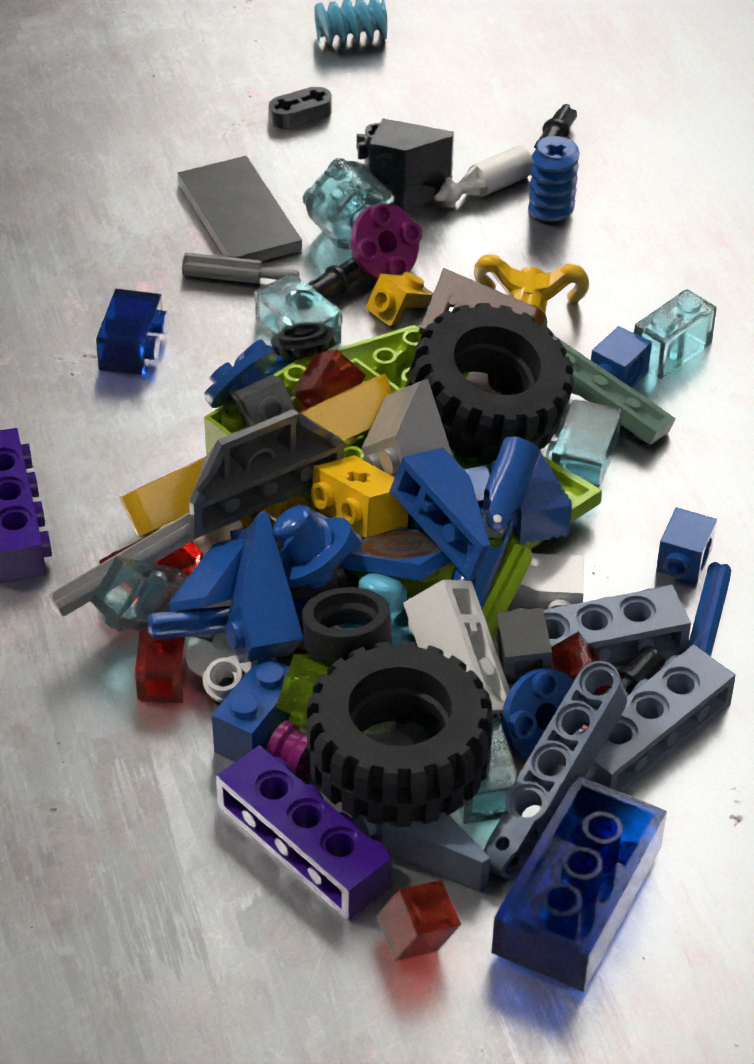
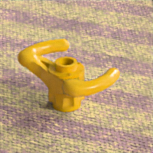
(531, 283)

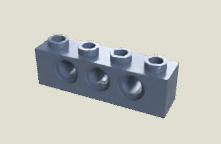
(625, 624)
(662, 717)

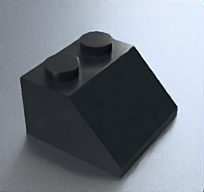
(411, 161)

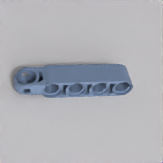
(577, 753)

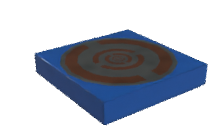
(397, 554)

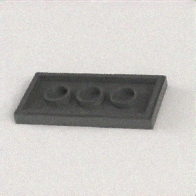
(239, 210)

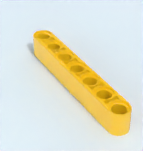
(169, 495)

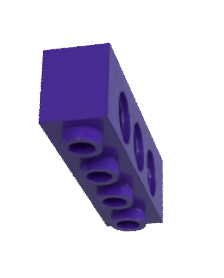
(20, 540)
(305, 831)

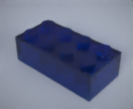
(578, 883)

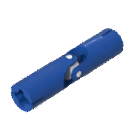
(502, 496)

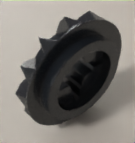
(303, 340)

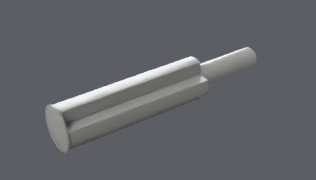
(230, 268)

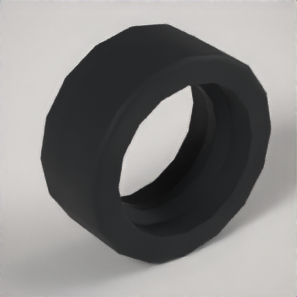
(344, 607)

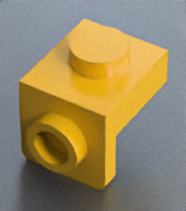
(395, 293)

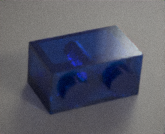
(131, 332)

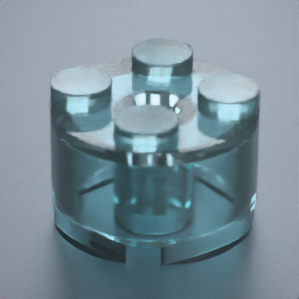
(341, 196)

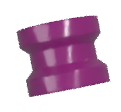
(291, 746)

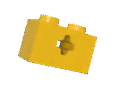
(359, 494)

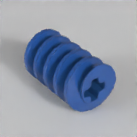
(553, 178)

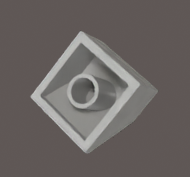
(404, 427)

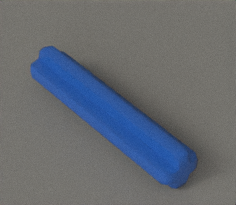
(710, 607)

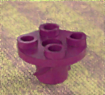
(385, 240)

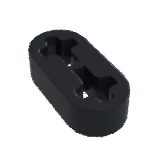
(300, 107)

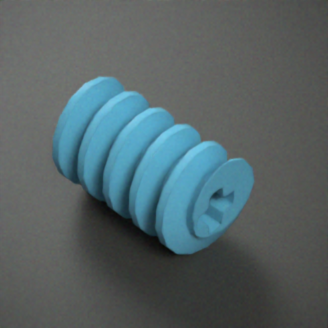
(351, 20)

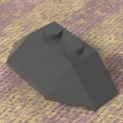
(259, 469)

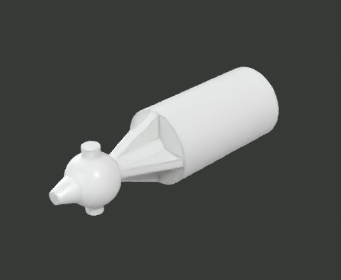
(488, 175)

